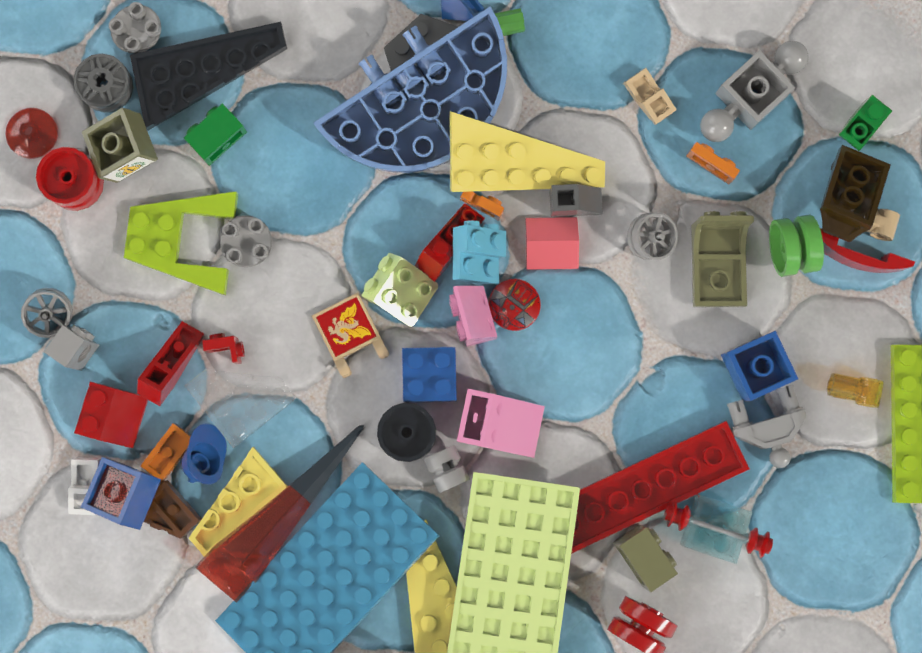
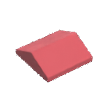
(552, 243)

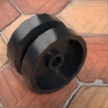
(391, 429)

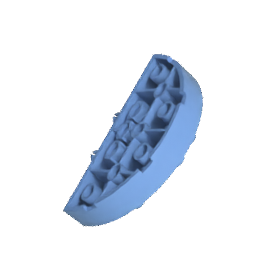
(405, 114)

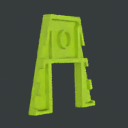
(156, 233)

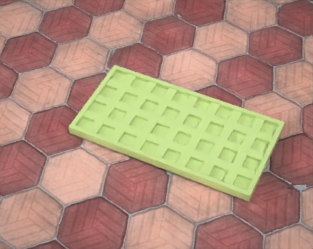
(513, 566)

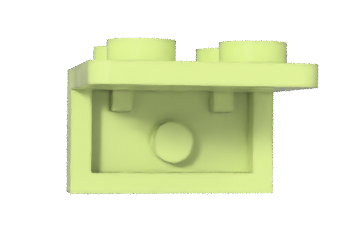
(400, 289)

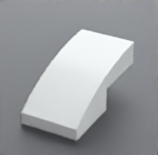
(82, 473)

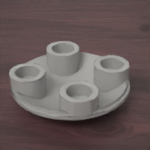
(135, 28)
(245, 241)

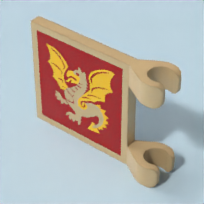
(347, 329)

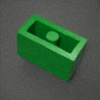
(215, 134)

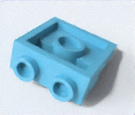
(478, 252)

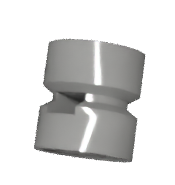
(446, 479)

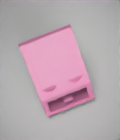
(474, 315)
(500, 423)

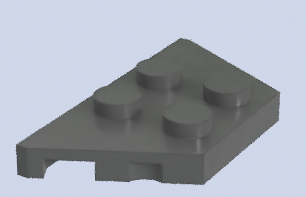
(432, 30)

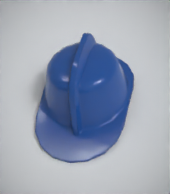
(205, 455)

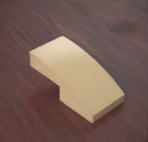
(649, 96)

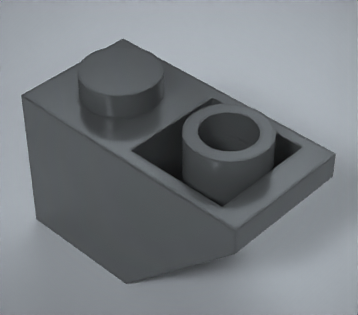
(575, 200)

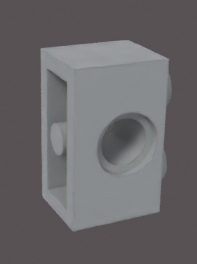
(72, 347)

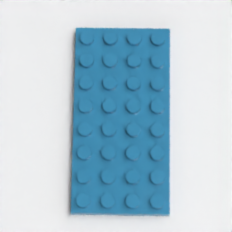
(330, 571)

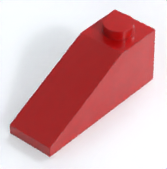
(169, 363)

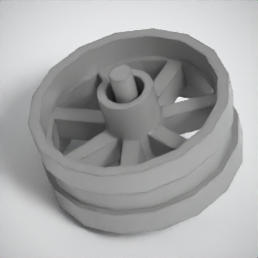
(652, 236)
(46, 312)

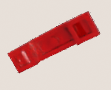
(887, 264)

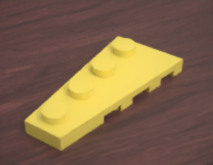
(245, 494)

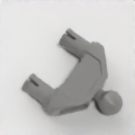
(771, 431)

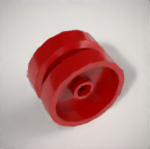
(69, 179)
(642, 626)

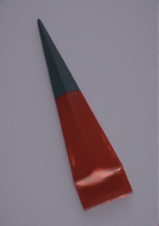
(252, 545)

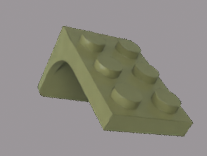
(720, 259)

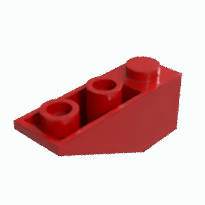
(439, 252)

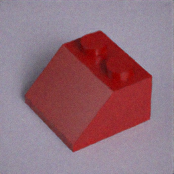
(111, 415)

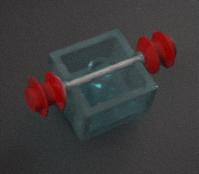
(717, 529)

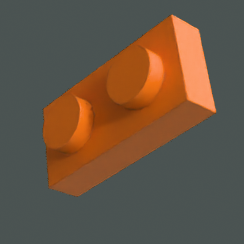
(720, 167)
(167, 452)

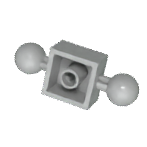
(750, 106)

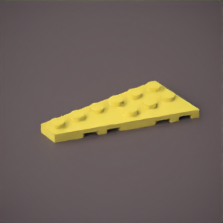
(500, 159)
(431, 601)

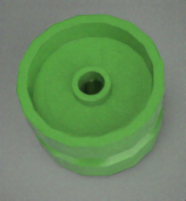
(796, 245)

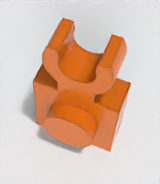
(488, 206)

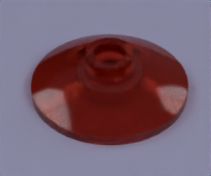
(39, 141)

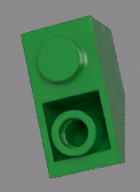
(865, 122)

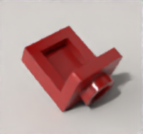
(219, 342)

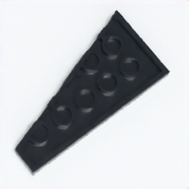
(187, 72)

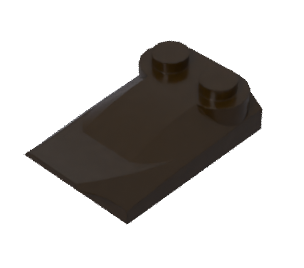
(852, 193)

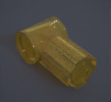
(861, 390)

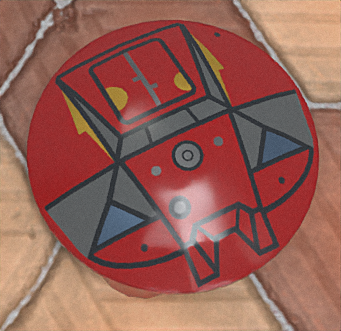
(514, 304)

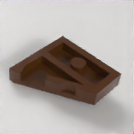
(171, 512)

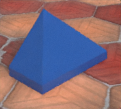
(460, 9)

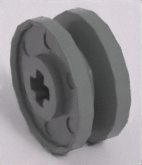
(98, 69)

